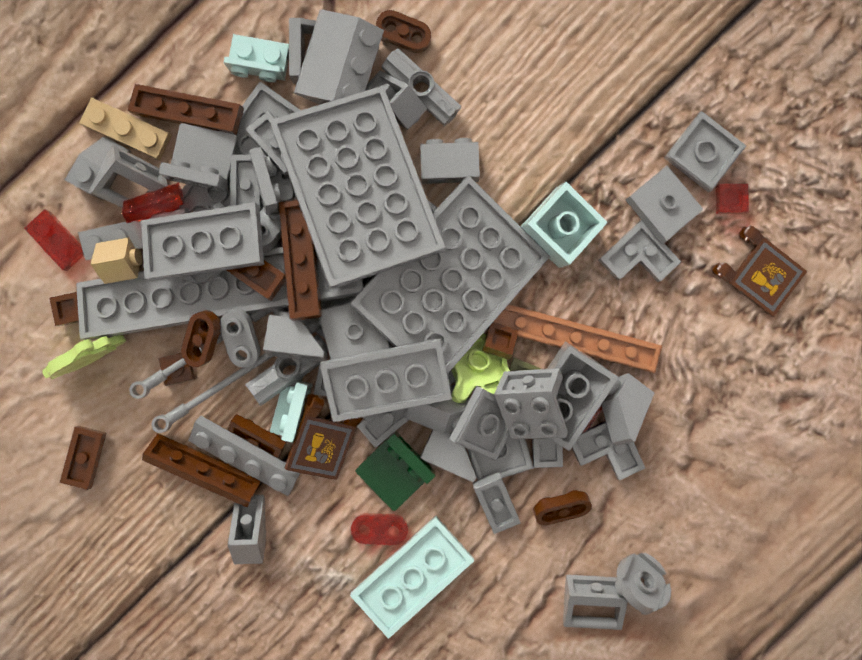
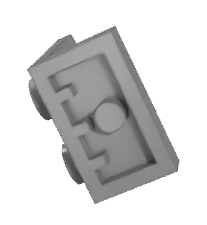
(201, 158)
(531, 404)

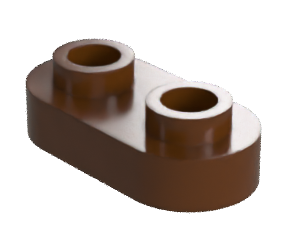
(405, 30)
(200, 335)
(562, 507)

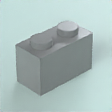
(449, 161)

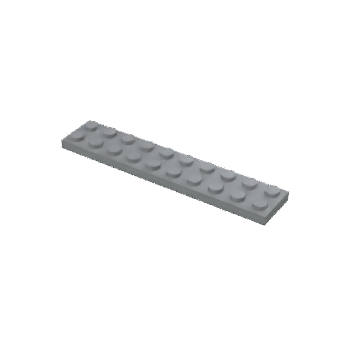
(170, 302)

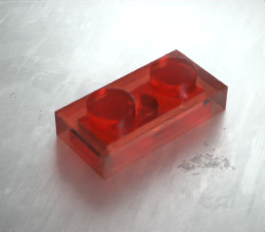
(144, 206)
(55, 239)

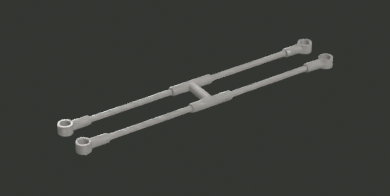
(183, 409)

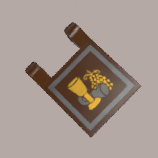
(765, 275)
(320, 442)

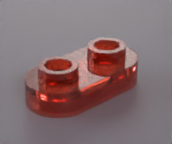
(379, 528)

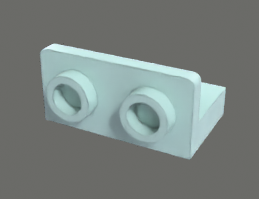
(257, 58)
(290, 410)

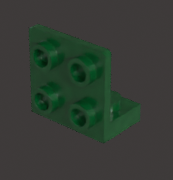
(395, 471)

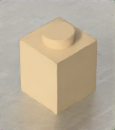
(116, 260)

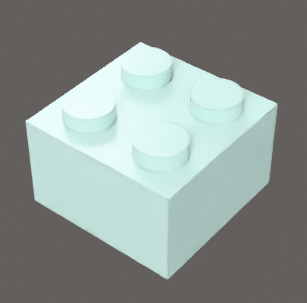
(564, 225)

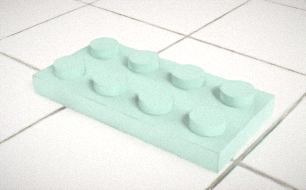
(412, 577)

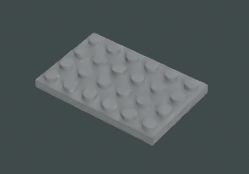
(357, 186)
(459, 289)

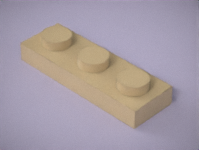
(125, 129)

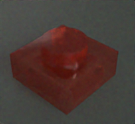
(732, 199)

